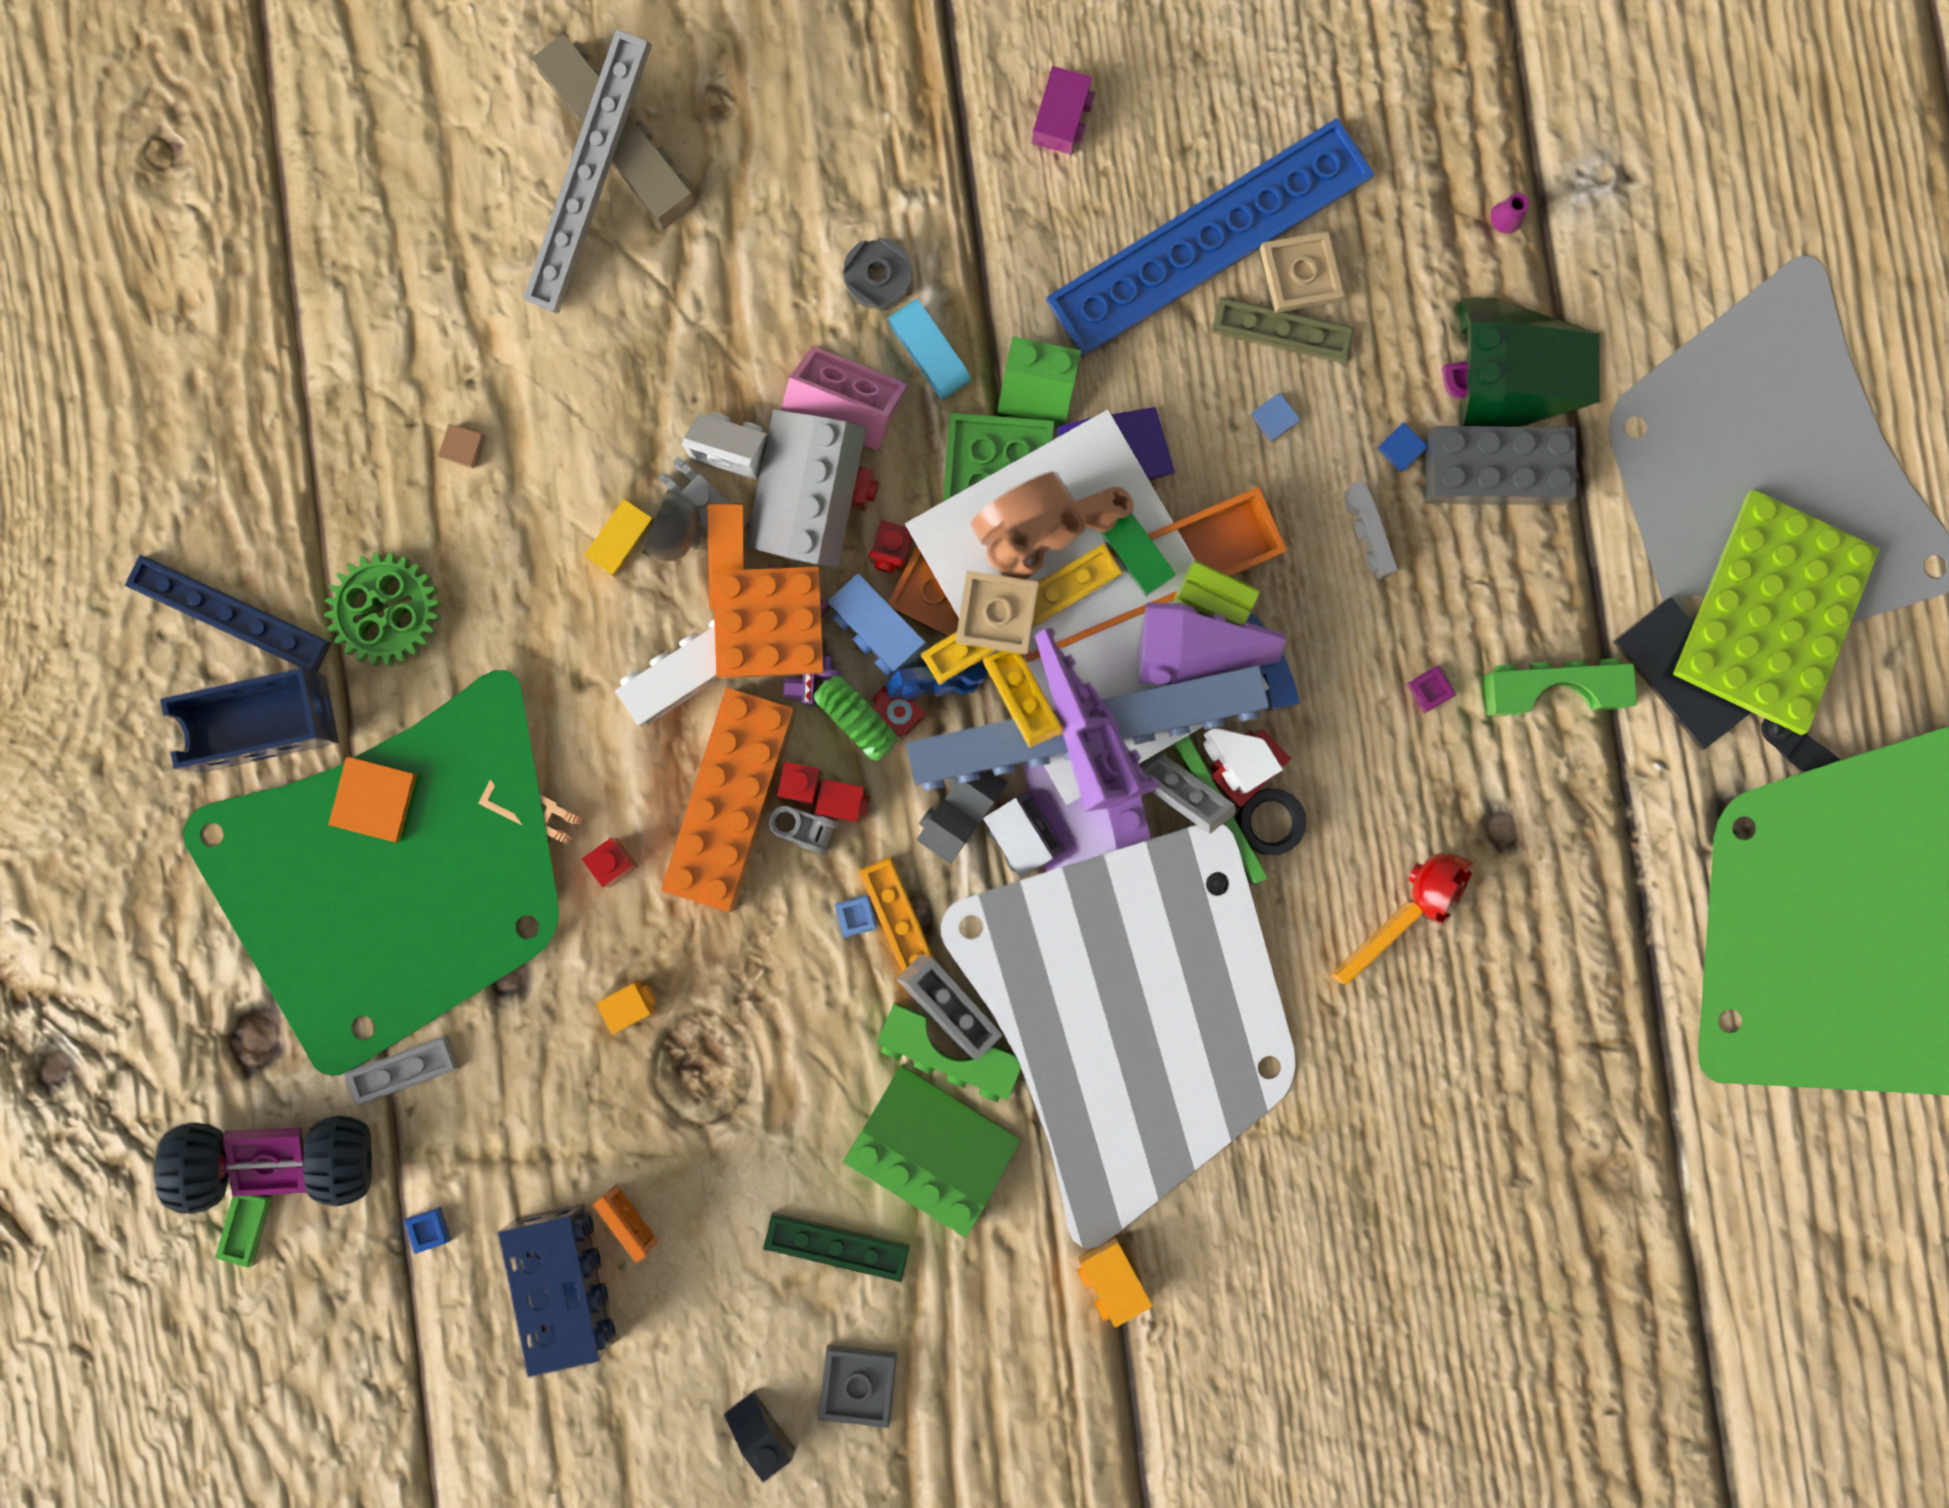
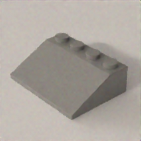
(806, 487)

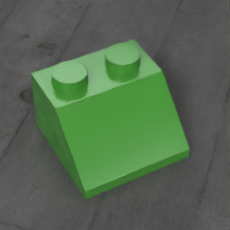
(1038, 381)

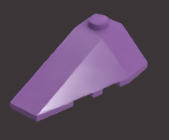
(1188, 646)

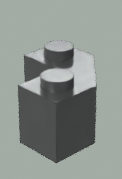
(959, 814)

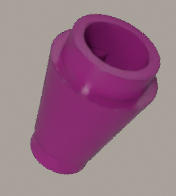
(1509, 213)

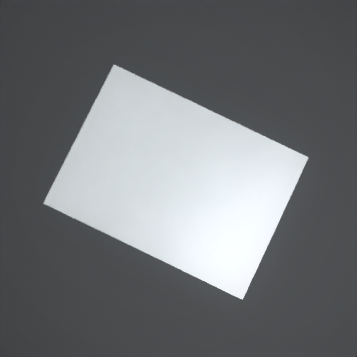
(1088, 462)

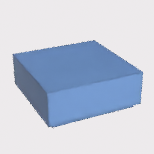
(1275, 417)
(856, 916)

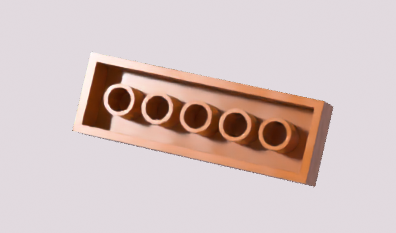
(729, 800)

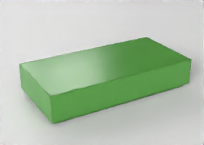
(243, 1229)

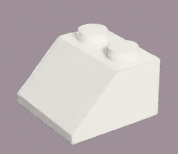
(726, 445)

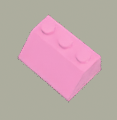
(844, 392)

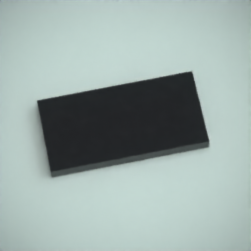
(1654, 649)

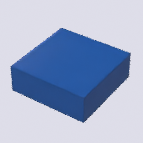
(1402, 447)
(427, 1230)

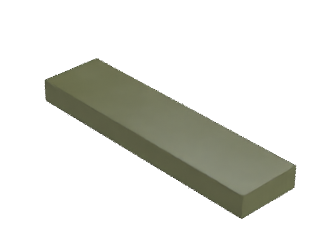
(1282, 330)

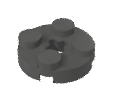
(879, 293)

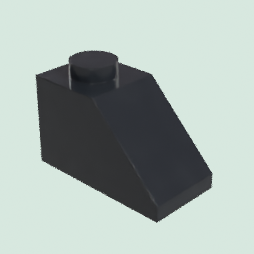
(759, 1437)

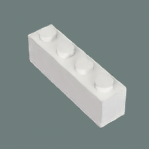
(670, 679)

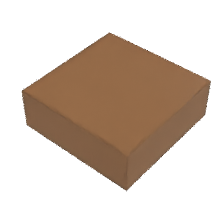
(461, 446)

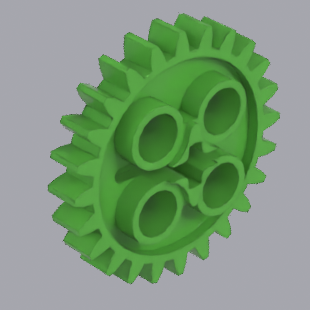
(374, 581)

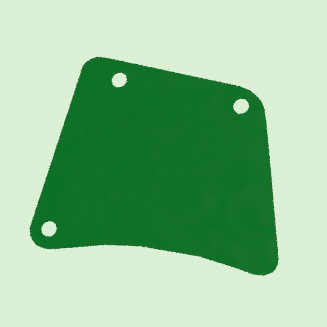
(380, 924)

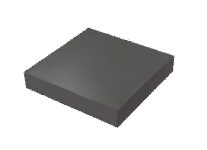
(857, 1386)

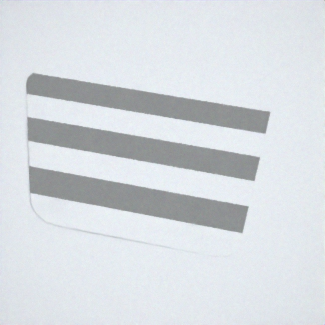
(1132, 1015)

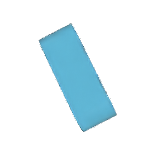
(929, 349)

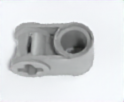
(806, 829)

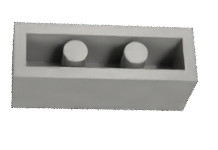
(949, 1006)

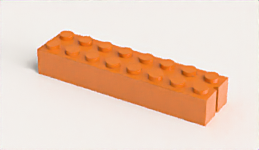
(1224, 537)

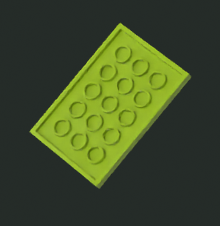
(1776, 612)

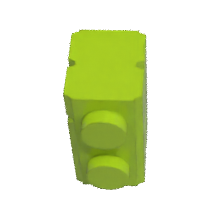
(1216, 593)

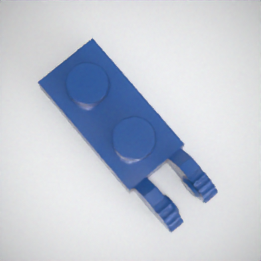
(917, 681)

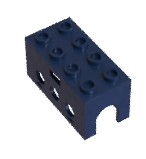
(252, 720)
(560, 1287)

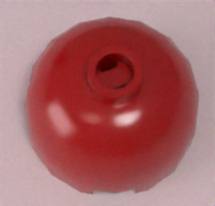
(1440, 884)

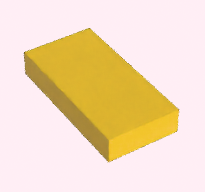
(618, 537)

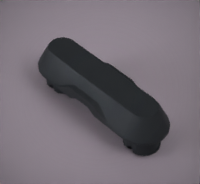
(1797, 748)

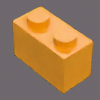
(1114, 1282)

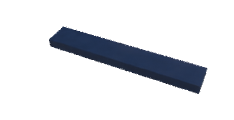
(227, 614)

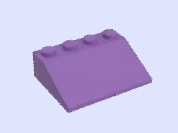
(1082, 832)

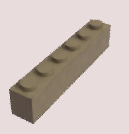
(635, 158)

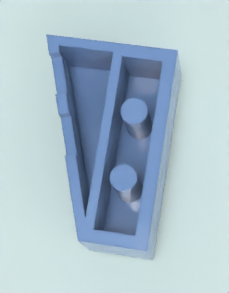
(877, 627)

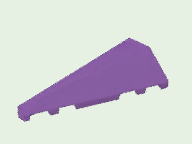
(1099, 757)

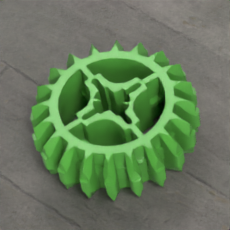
(856, 717)

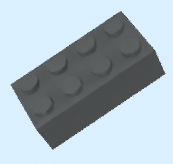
(1500, 465)

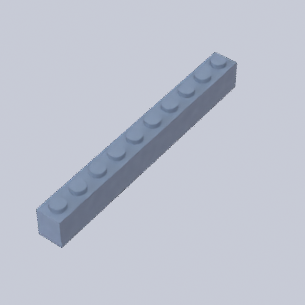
(1138, 714)

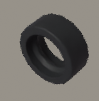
(1291, 804)

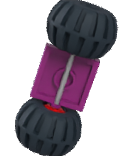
(200, 1159)

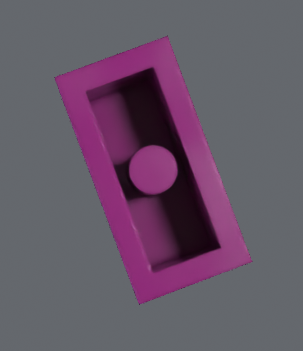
(1062, 110)

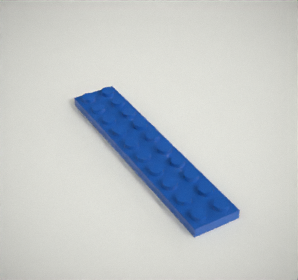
(1209, 237)

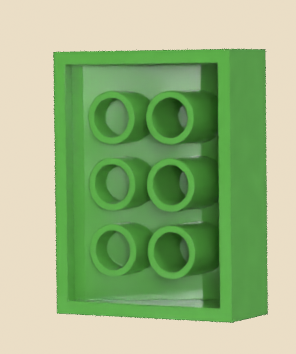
(932, 1151)

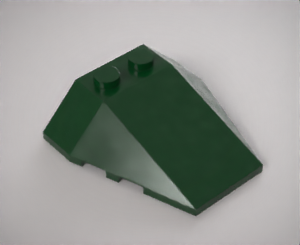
(1524, 365)

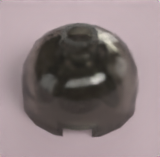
(674, 529)

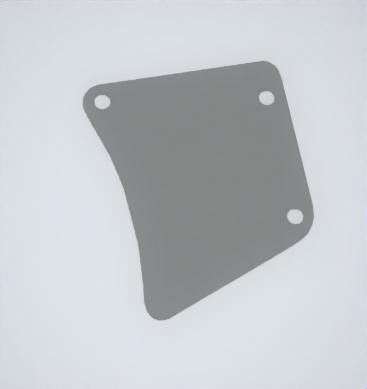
(1774, 410)

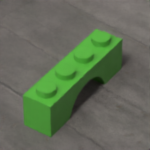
(1601, 686)
(907, 1035)

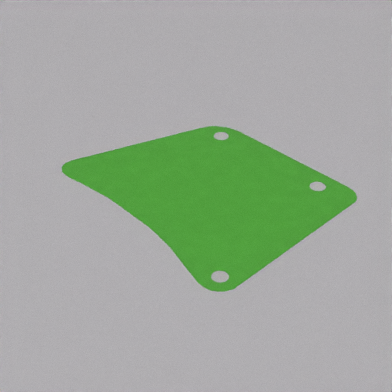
(1834, 927)

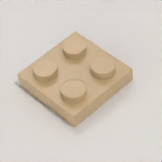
(1301, 272)
(997, 612)

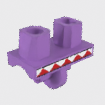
(805, 689)

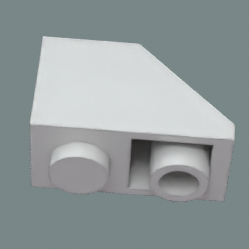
(1244, 757)

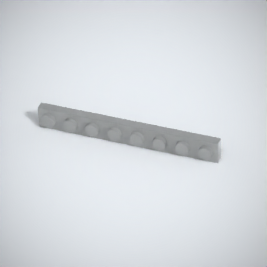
(587, 171)

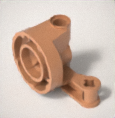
(1042, 518)

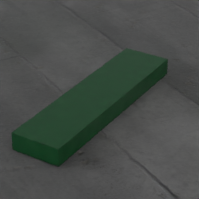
(836, 1247)

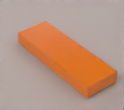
(725, 540)

